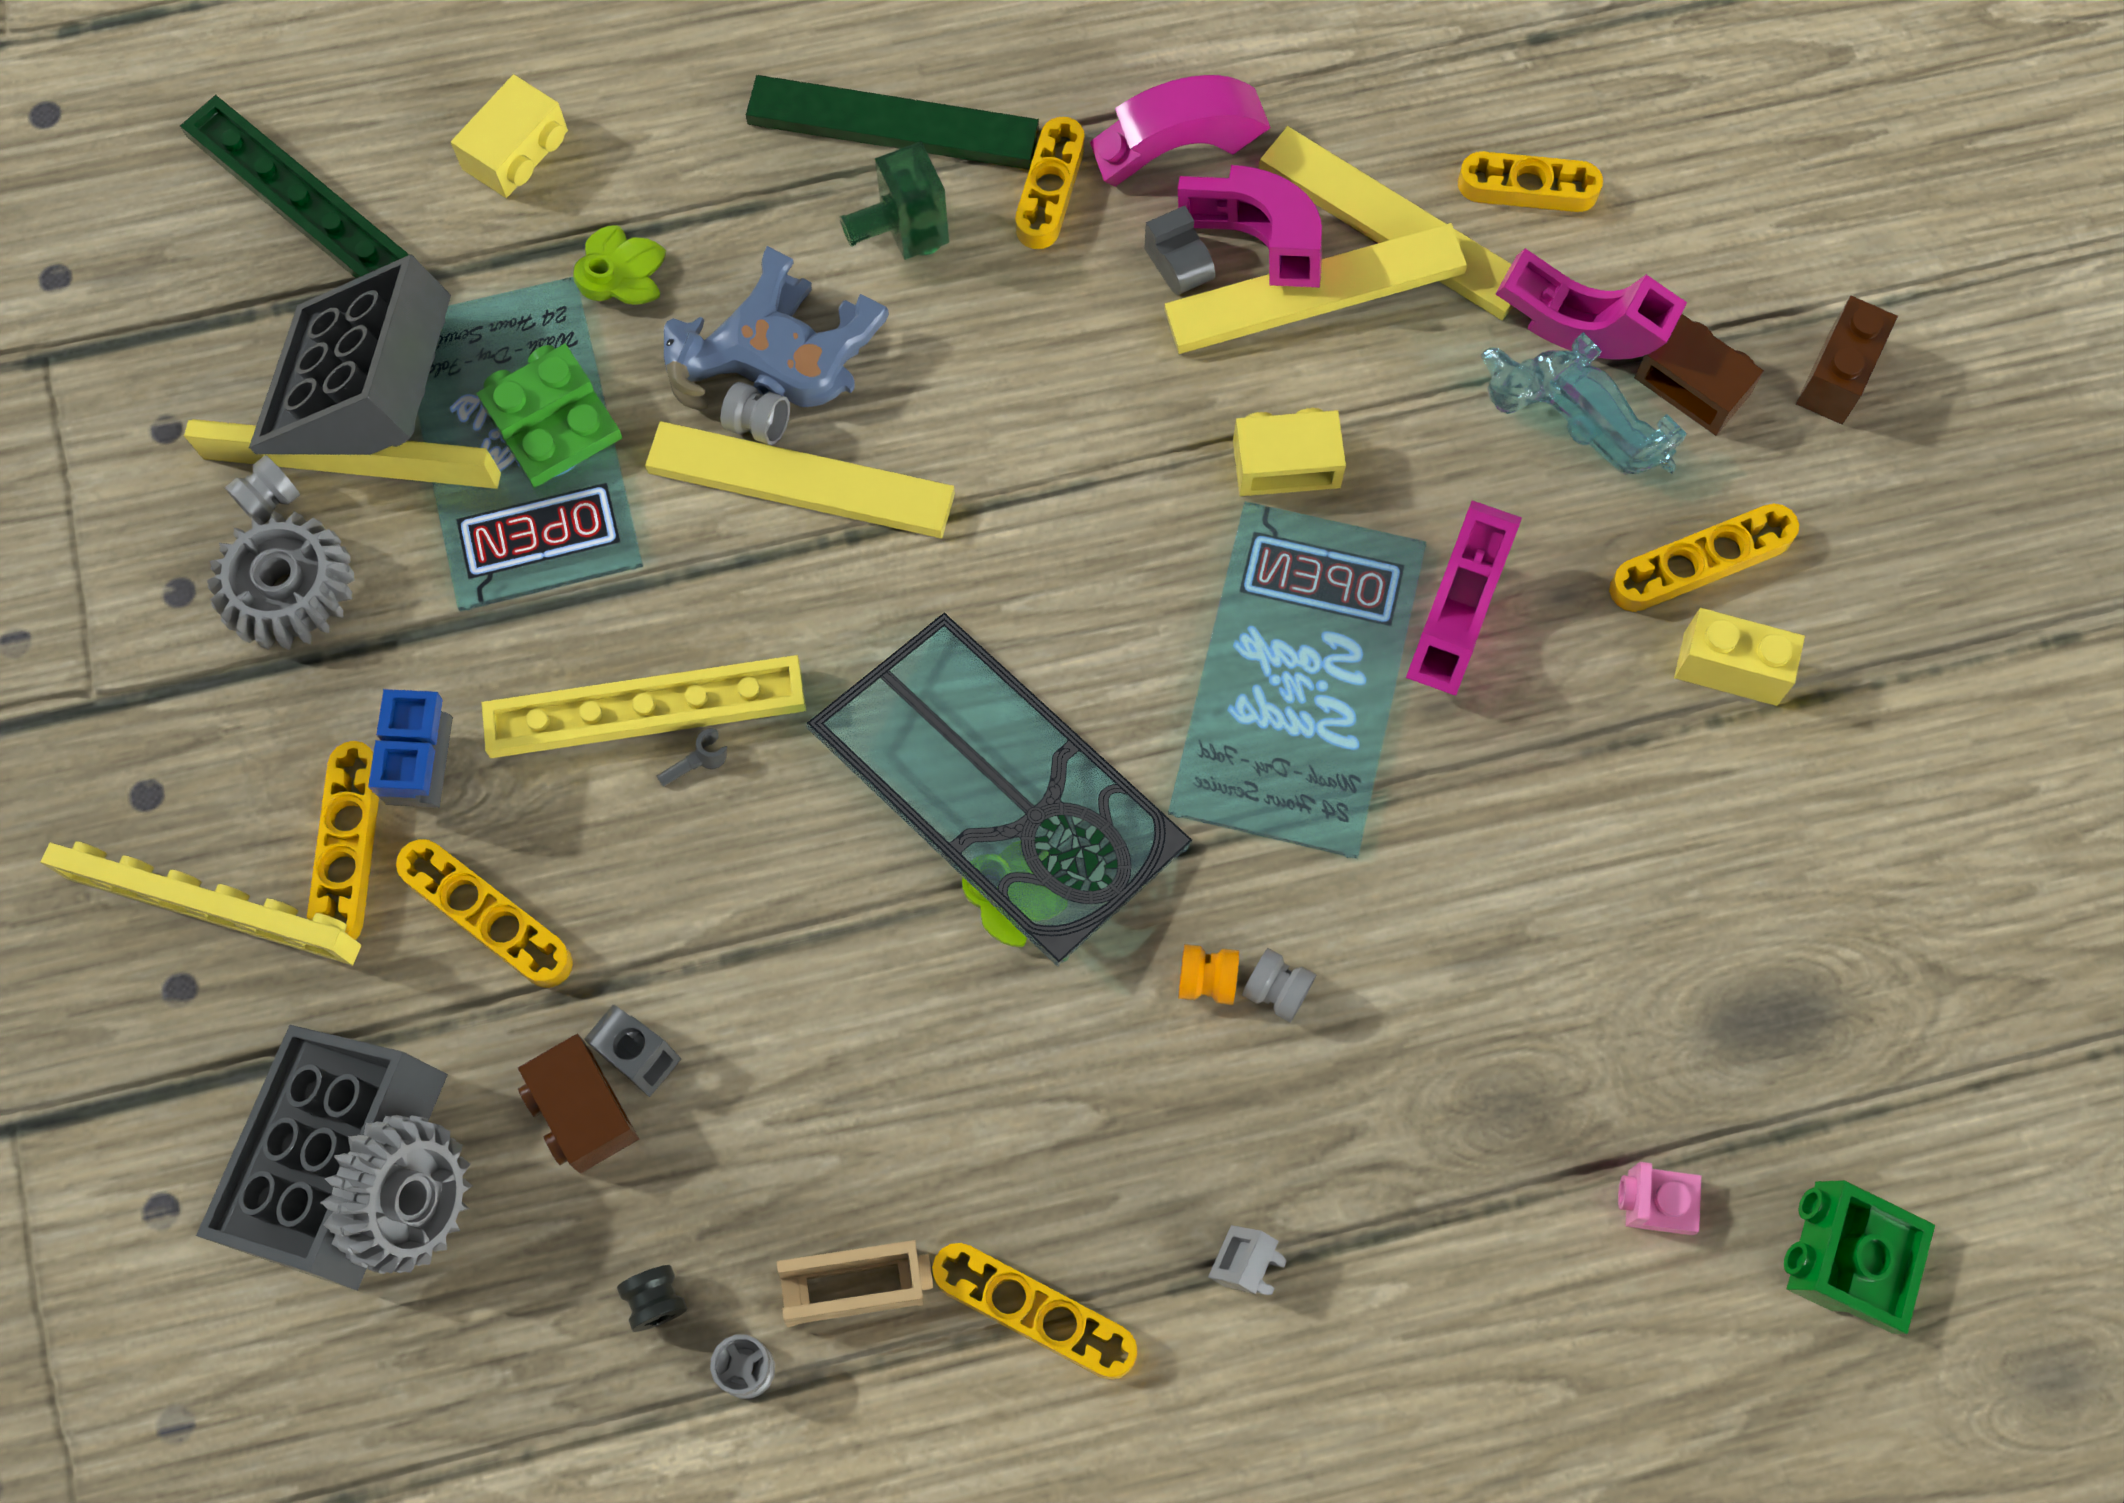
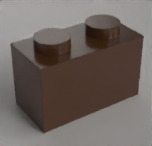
(1847, 360)
(1700, 375)
(576, 1104)

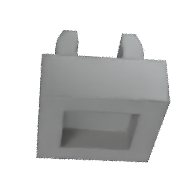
(1245, 1260)

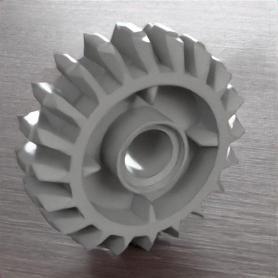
(261, 556)
(396, 1194)

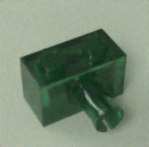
(909, 205)

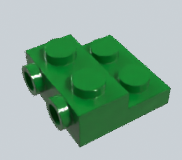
(1859, 1255)

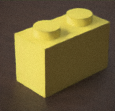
(510, 136)
(1288, 452)
(1739, 656)

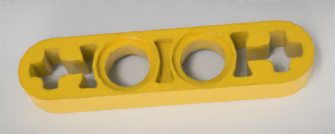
(1701, 552)
(352, 843)
(486, 910)
(1038, 1304)

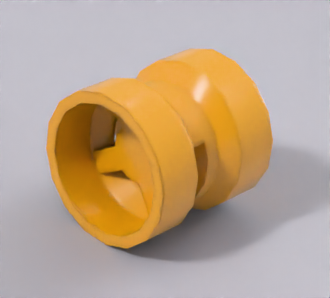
(1208, 974)

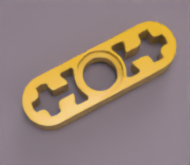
(1566, 170)
(1053, 201)

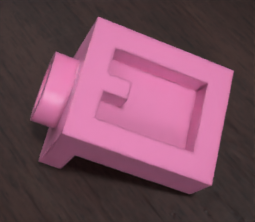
(1660, 1199)

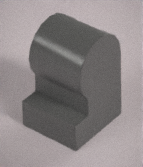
(1178, 251)
(633, 1049)

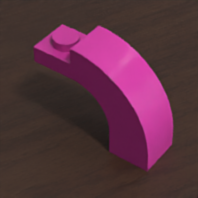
(1178, 114)
(1267, 209)
(1619, 321)
(1463, 597)

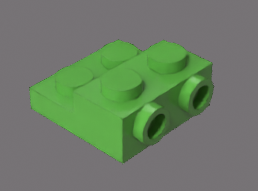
(548, 413)

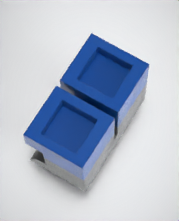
(412, 749)

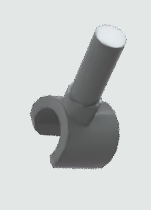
(697, 758)

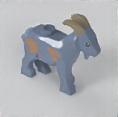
(770, 344)

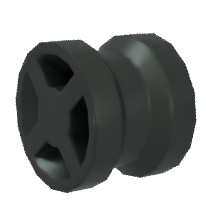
(651, 1298)

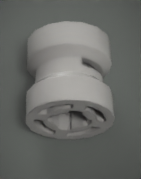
(755, 413)
(262, 490)
(1277, 984)
(735, 1360)

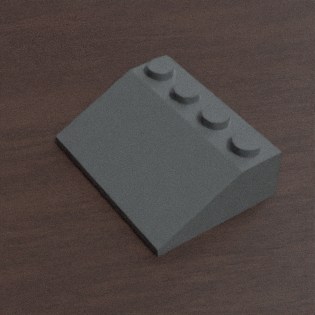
(355, 365)
(303, 1115)

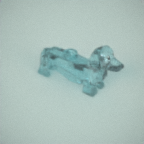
(1589, 403)

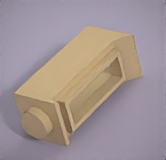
(913, 1273)

